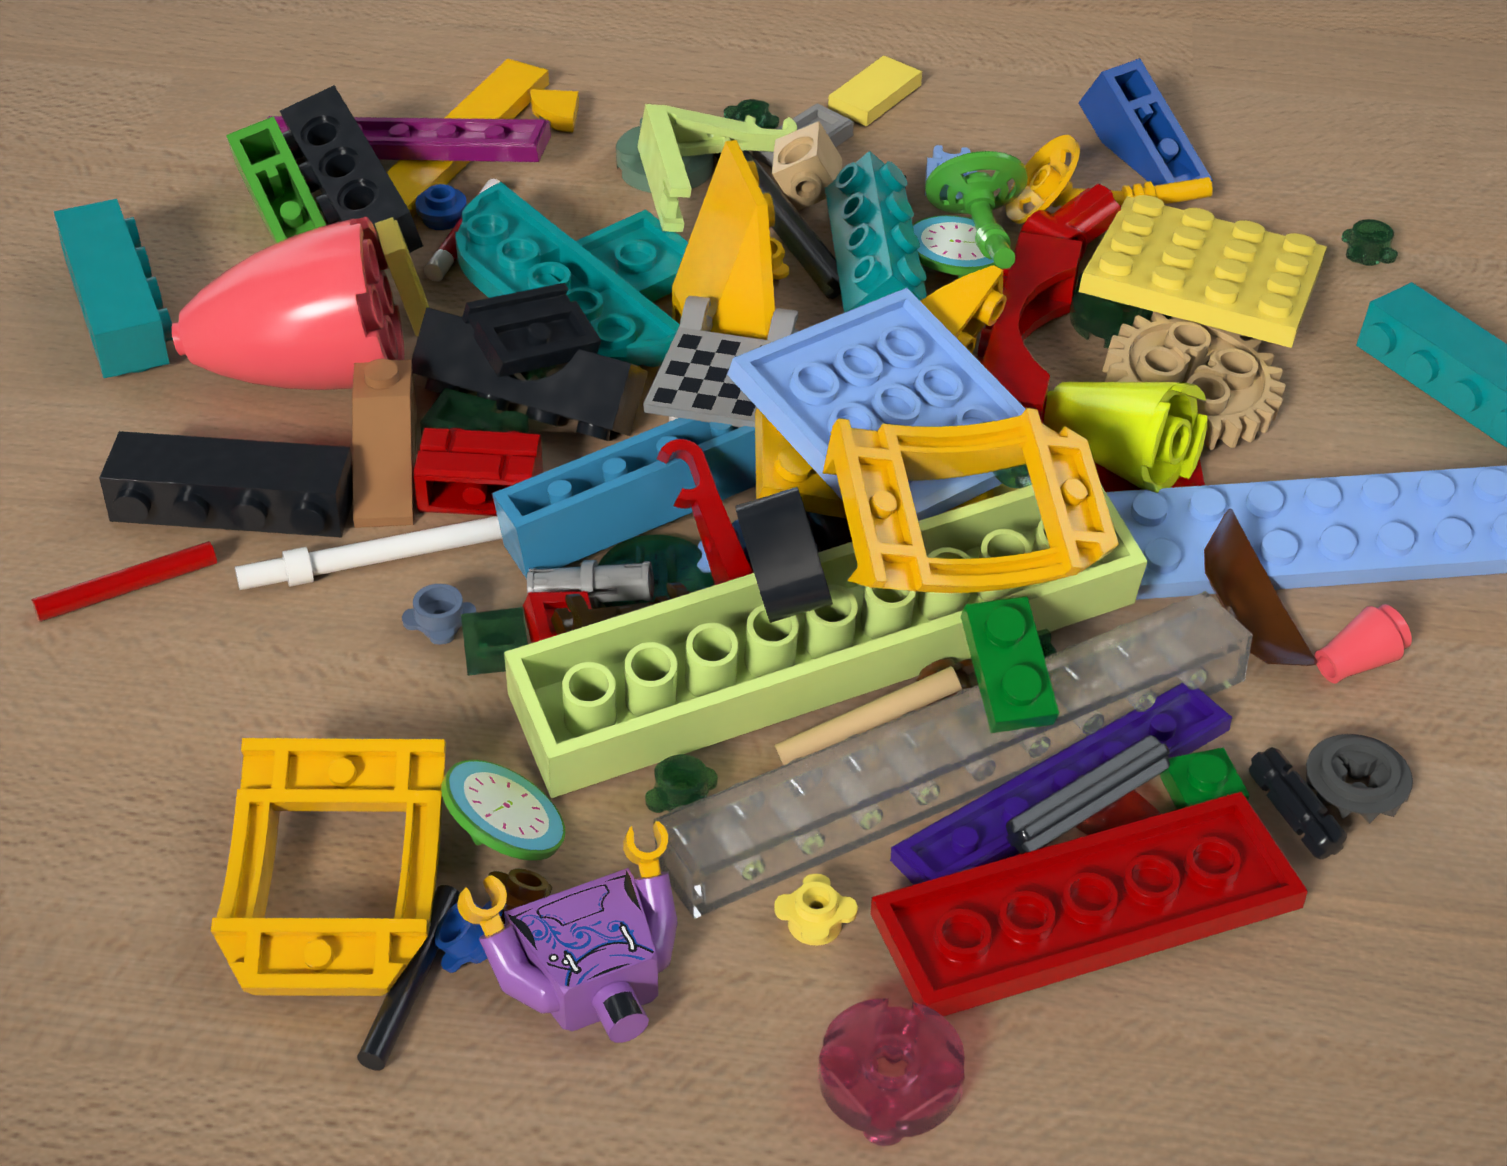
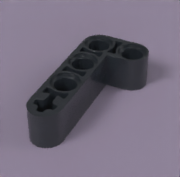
(783, 554)

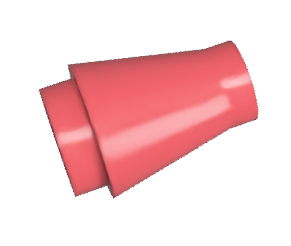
(1367, 642)

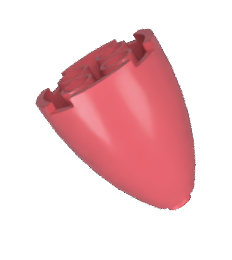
(297, 312)

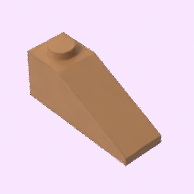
(383, 443)

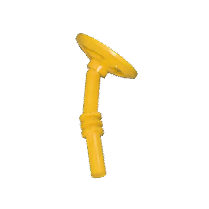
(1052, 186)

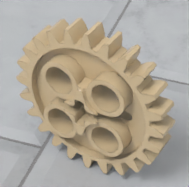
(1237, 382)

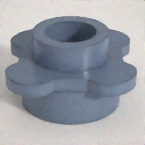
(437, 612)

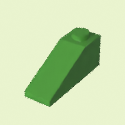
(274, 180)

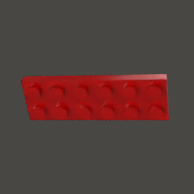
(1085, 904)

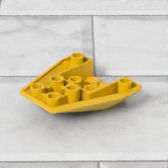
(731, 251)

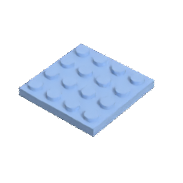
(875, 368)

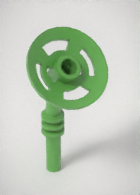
(979, 196)

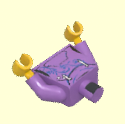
(587, 948)

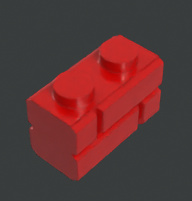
(464, 467)

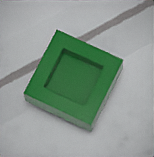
(1201, 778)

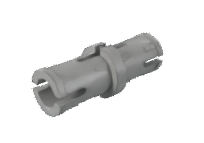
(601, 582)

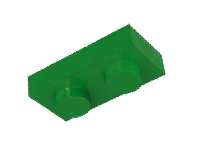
(1009, 664)

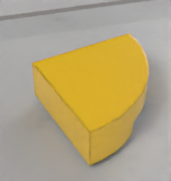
(556, 106)

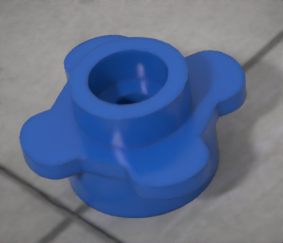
(459, 939)

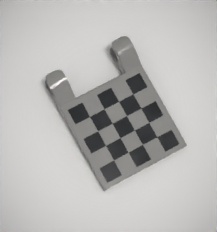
(695, 369)

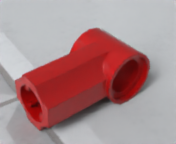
(1079, 219)

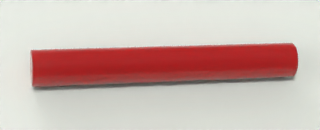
(124, 581)

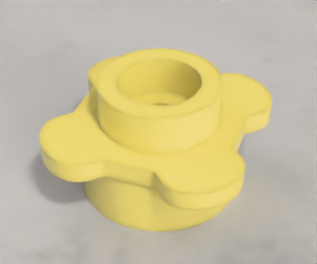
(815, 925)

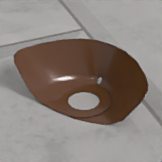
(1246, 588)

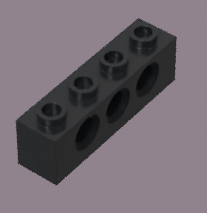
(343, 164)

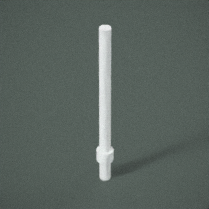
(300, 566)

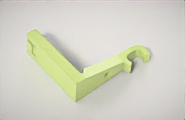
(675, 132)

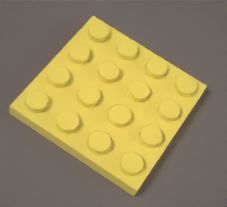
(1205, 269)

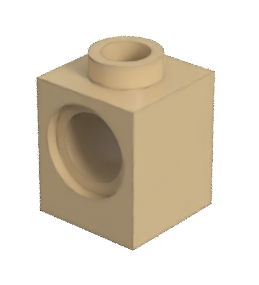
(805, 165)

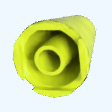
(1134, 428)

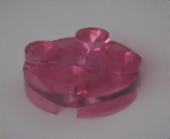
(886, 1105)

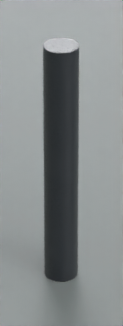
(404, 992)

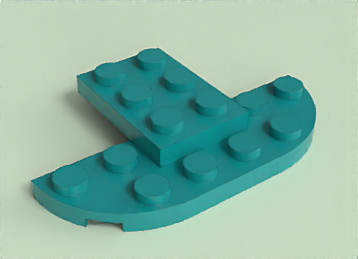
(610, 273)

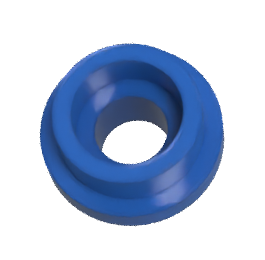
(440, 206)

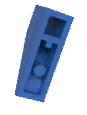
(1140, 126)

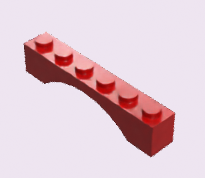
(1036, 291)

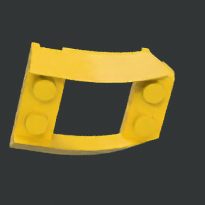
(883, 520)
(329, 775)

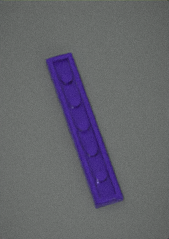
(978, 830)

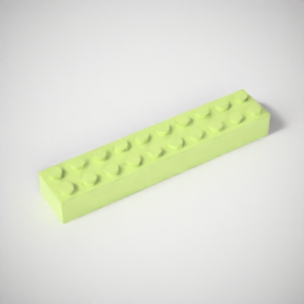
(719, 669)

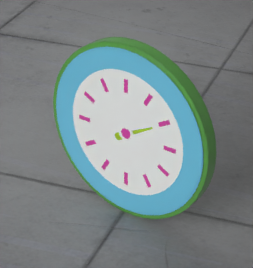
(950, 245)
(503, 810)

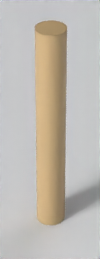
(870, 715)

